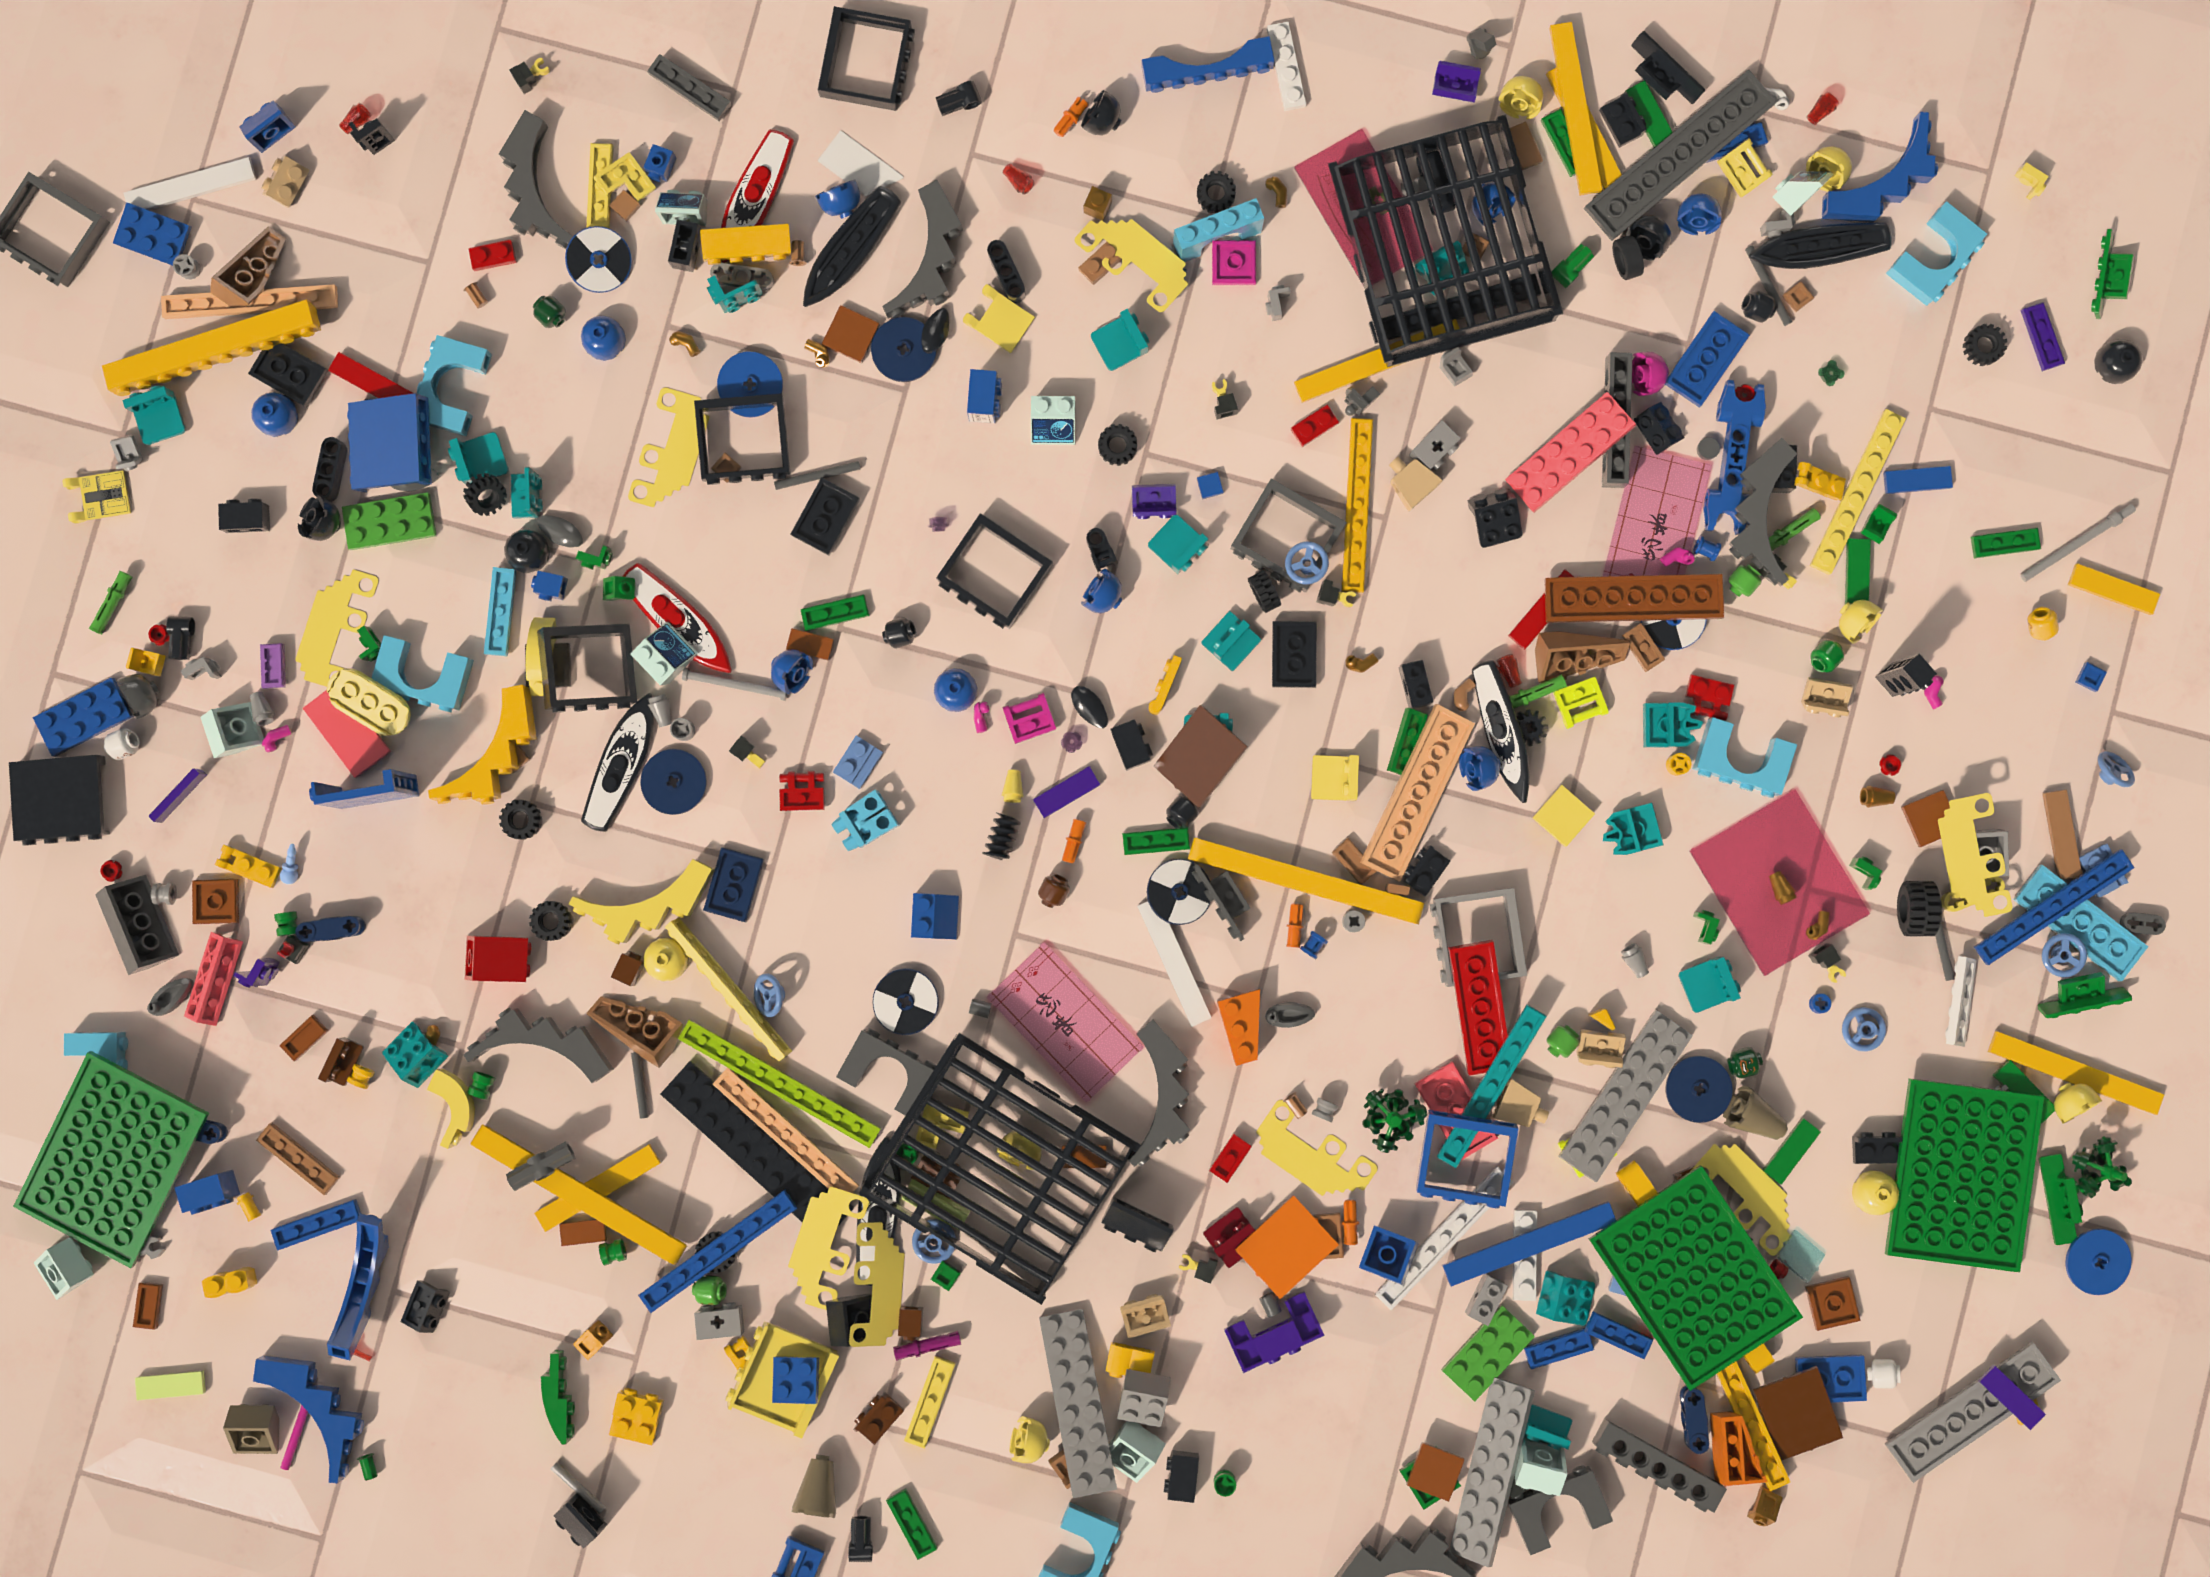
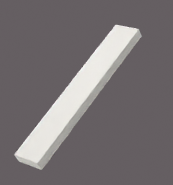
(192, 185)
(1175, 966)

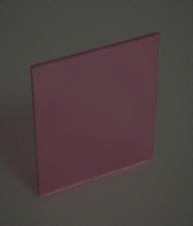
(1772, 841)

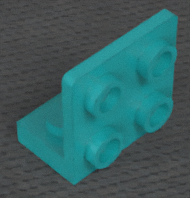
(525, 494)
(413, 1056)

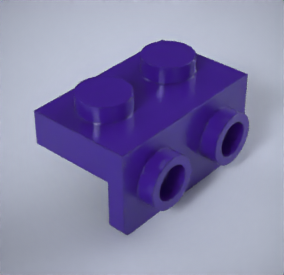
(1456, 81)
(1154, 501)
(260, 974)

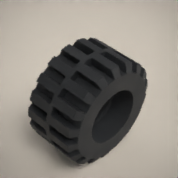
(1919, 908)

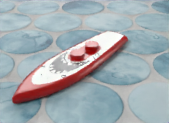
(758, 182)
(665, 605)

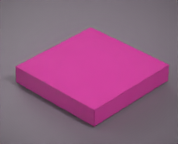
(1234, 262)

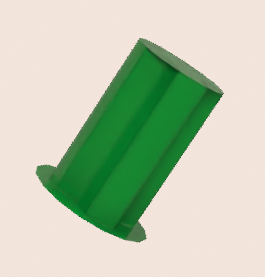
(368, 1466)

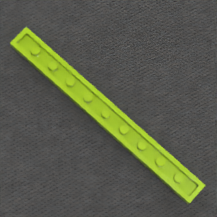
(779, 1083)

